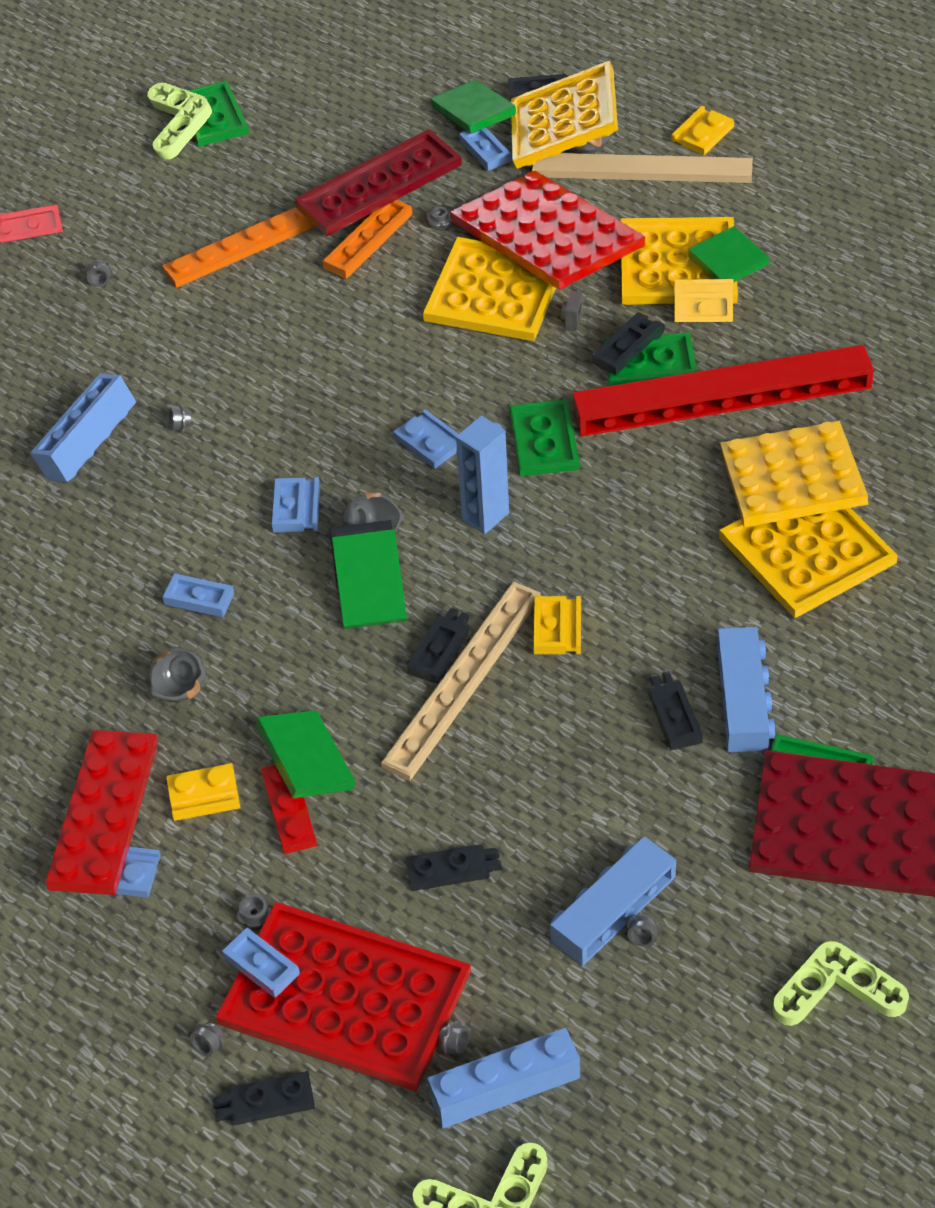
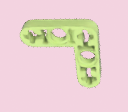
(191, 112)
(830, 974)
(509, 1180)

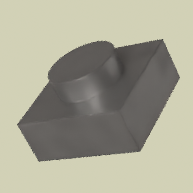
(572, 311)

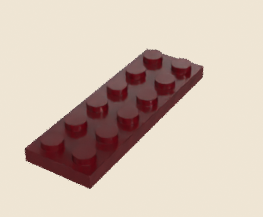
(378, 182)

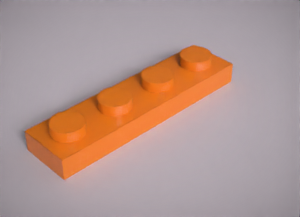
(367, 238)

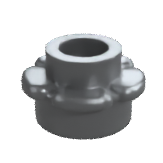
(439, 218)
(94, 278)
(179, 418)
(253, 903)
(641, 927)
(207, 1035)
(454, 1038)

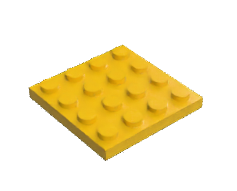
(564, 115)
(651, 270)
(488, 293)
(793, 473)
(809, 556)

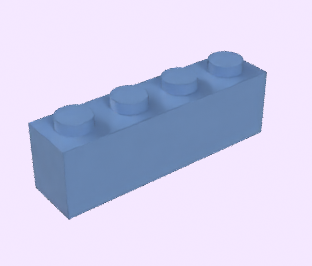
(83, 427)
(483, 474)
(743, 689)
(612, 900)
(504, 1077)

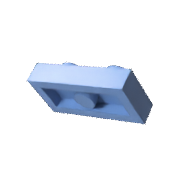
(485, 148)
(198, 595)
(260, 962)

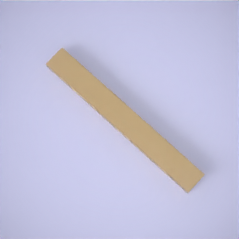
(646, 167)
(460, 681)

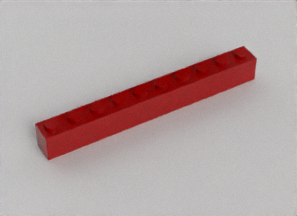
(722, 390)

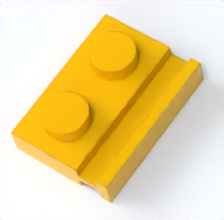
(702, 130)
(703, 300)
(557, 625)
(203, 792)

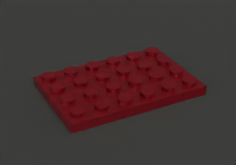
(845, 824)

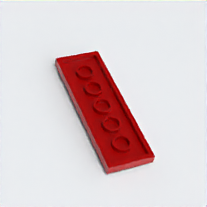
(102, 813)

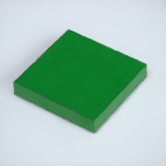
(728, 255)

